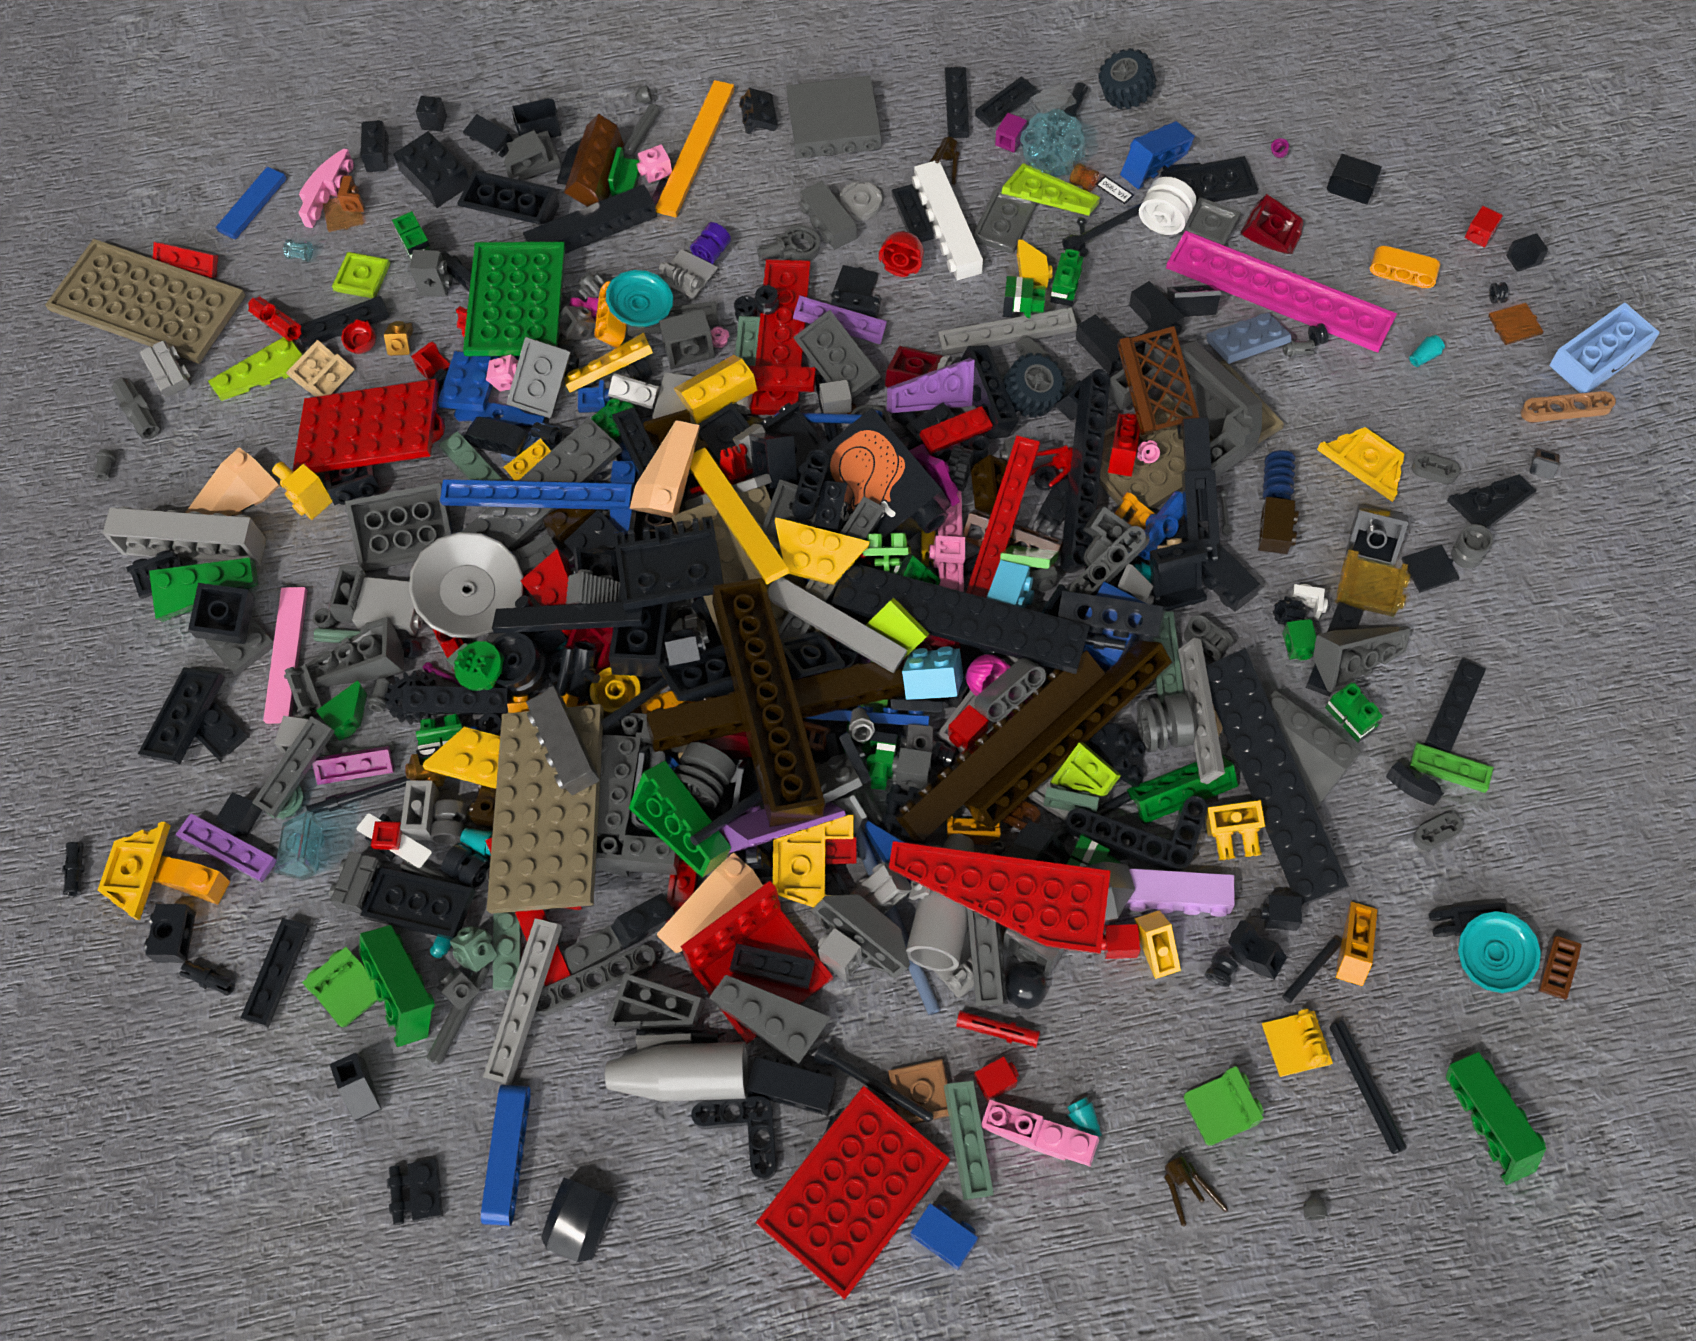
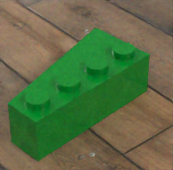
(176, 587)
(675, 816)
(397, 984)
(1496, 1117)

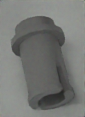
(1298, 348)
(104, 462)
(378, 700)

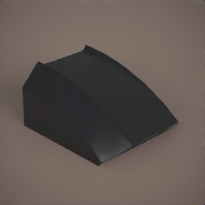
(577, 1221)

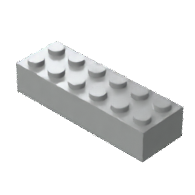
(187, 534)

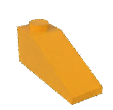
(191, 879)
(1357, 944)

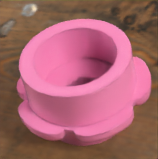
(719, 341)
(1154, 452)

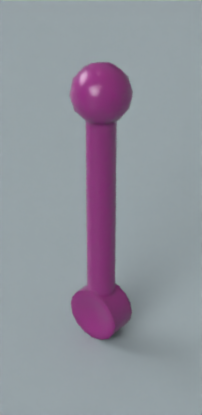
(428, 667)

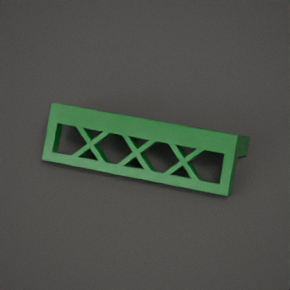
(1168, 798)

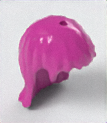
(984, 671)

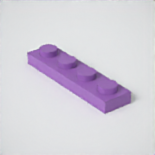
(855, 324)
(226, 847)

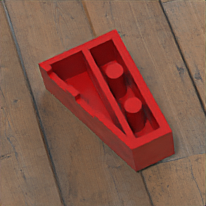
(549, 581)

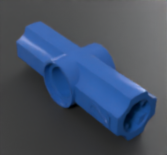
(1164, 523)

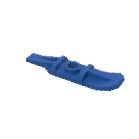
(511, 415)

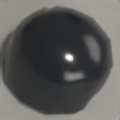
(1026, 986)

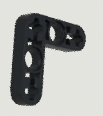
(754, 1124)

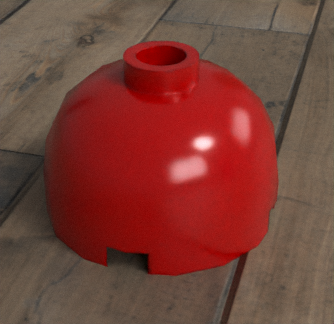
(902, 253)

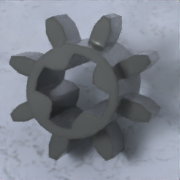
(590, 285)

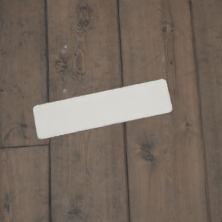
(408, 850)

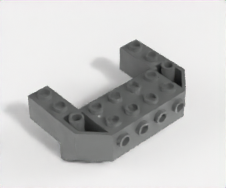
(1230, 407)
(616, 850)

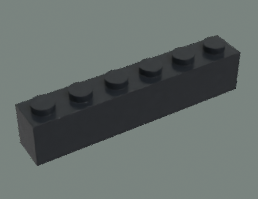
(597, 220)

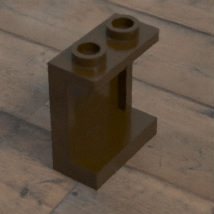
(659, 428)

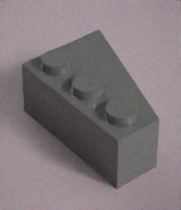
(653, 1006)

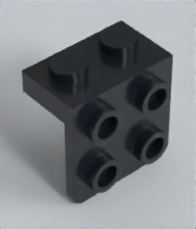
(1121, 751)

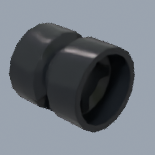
(464, 864)

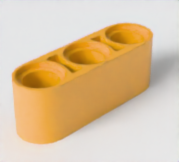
(1405, 267)
(607, 326)

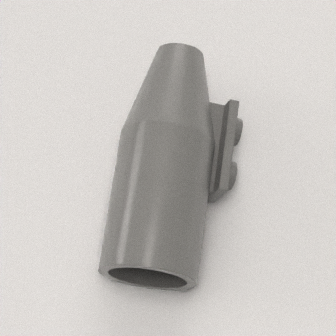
(939, 922)
(678, 1070)

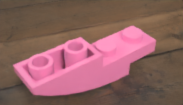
(321, 184)
(1039, 1134)

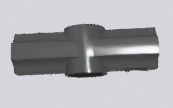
(135, 408)

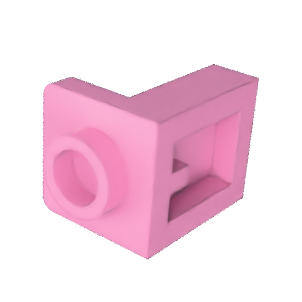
(947, 549)

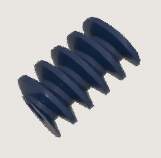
(1279, 475)

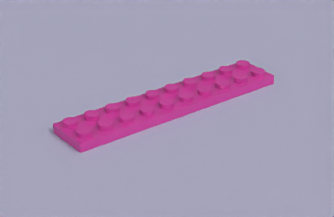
(1281, 291)

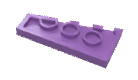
(947, 385)

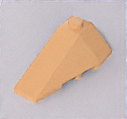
(665, 477)
(234, 486)
(715, 896)

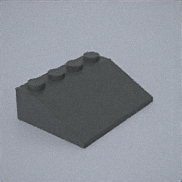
(397, 525)
(1317, 750)

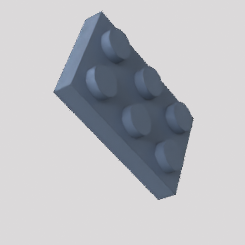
(1248, 337)

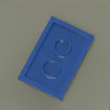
(466, 383)

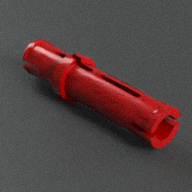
(965, 1020)

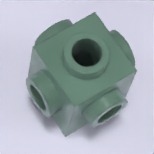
(473, 948)

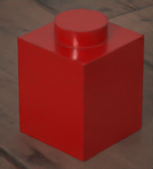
(1483, 226)
(967, 727)
(1121, 941)
(996, 1078)

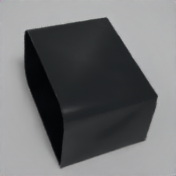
(537, 116)
(1354, 179)

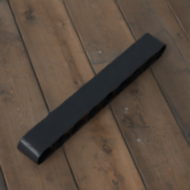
(1095, 391)

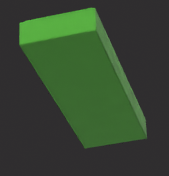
(1451, 767)

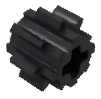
(1289, 610)

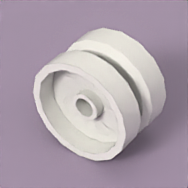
(1167, 205)

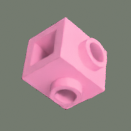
(654, 164)
(501, 372)

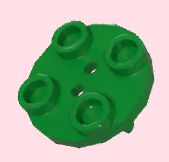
(605, 420)
(487, 670)

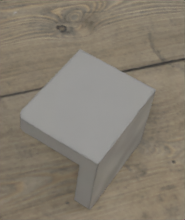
(835, 397)

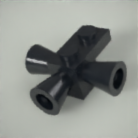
(914, 425)

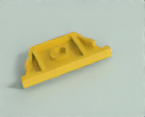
(1367, 459)
(817, 552)
(468, 757)
(133, 868)

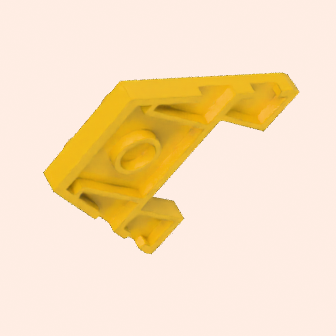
(802, 857)

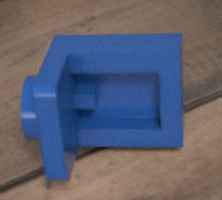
(593, 398)

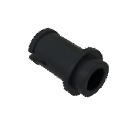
(551, 435)

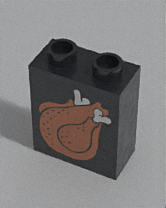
(887, 473)

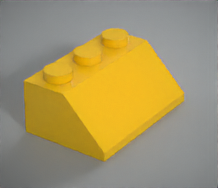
(716, 388)

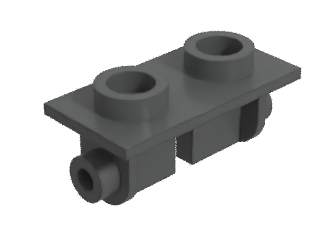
(303, 690)

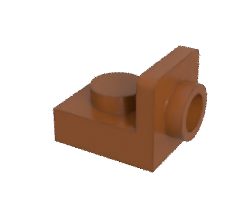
(349, 195)

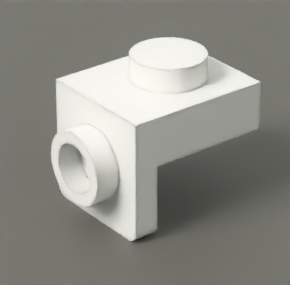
(1311, 597)

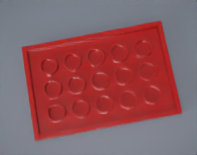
(367, 426)
(852, 1192)

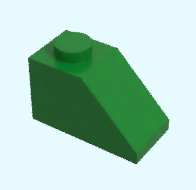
(345, 711)

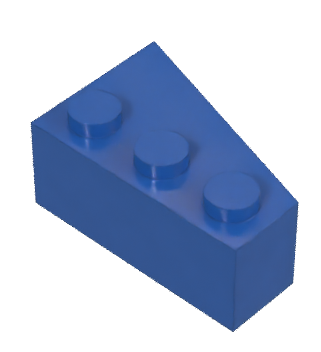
(1154, 151)

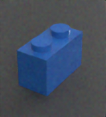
(944, 1235)

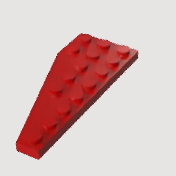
(1037, 899)

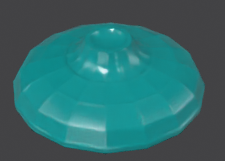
(639, 298)
(1499, 952)

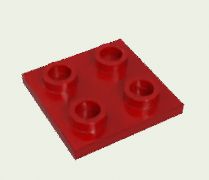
(732, 466)

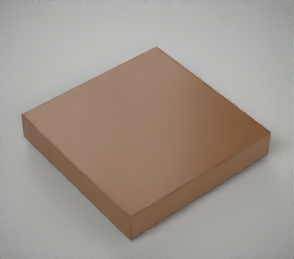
(924, 1085)

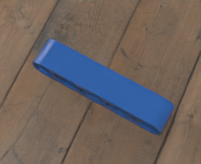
(505, 1155)

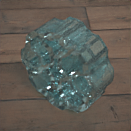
(1072, 134)

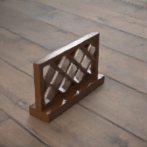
(1137, 386)

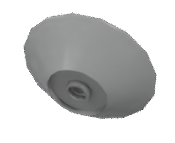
(461, 563)

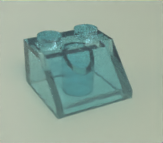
(300, 846)

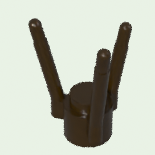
(946, 151)
(1182, 1172)

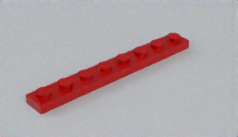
(1003, 514)

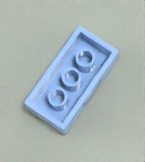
(1604, 349)

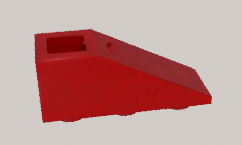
(1124, 445)

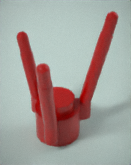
(1061, 460)

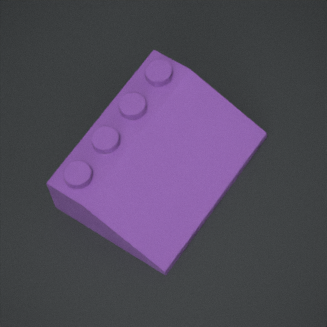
(755, 830)

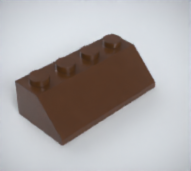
(593, 162)

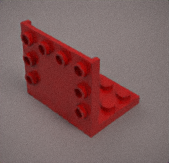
(756, 924)

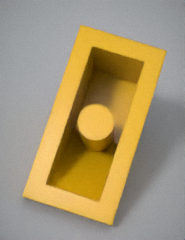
(1033, 264)
(1158, 943)

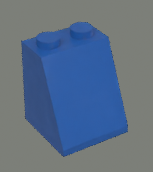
(1108, 657)

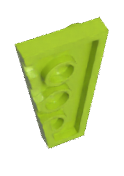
(1046, 189)
(257, 369)

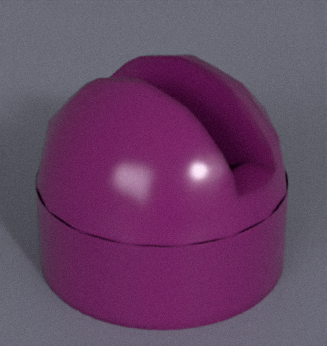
(1276, 147)

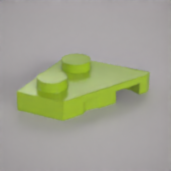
(1086, 772)

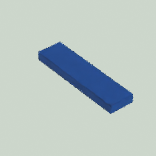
(251, 203)

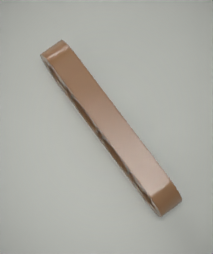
(1566, 402)

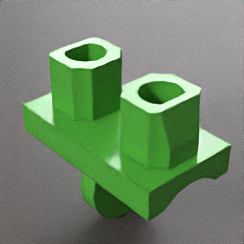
(897, 547)

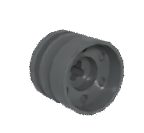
(1171, 722)
(705, 773)

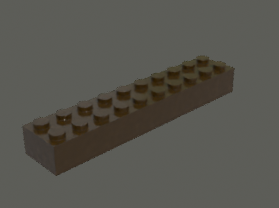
(767, 703)

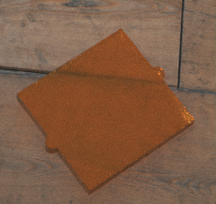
(339, 219)
(1515, 323)

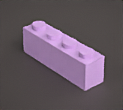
(1182, 892)

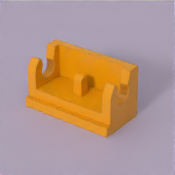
(969, 827)

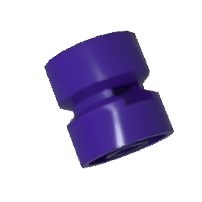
(710, 242)

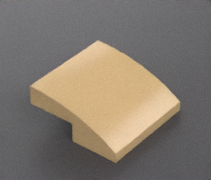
(320, 370)

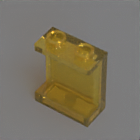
(1372, 585)

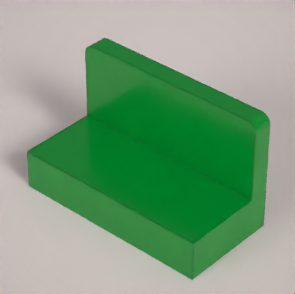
(623, 173)

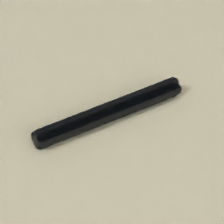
(1367, 1087)

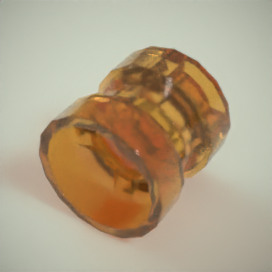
(1084, 177)

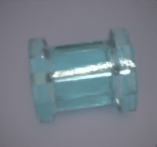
(298, 250)

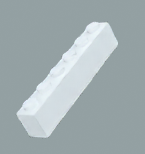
(947, 220)

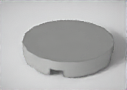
(861, 200)

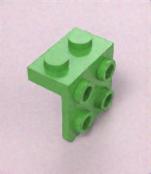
(342, 987)
(1224, 1107)

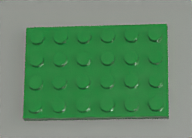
(513, 296)

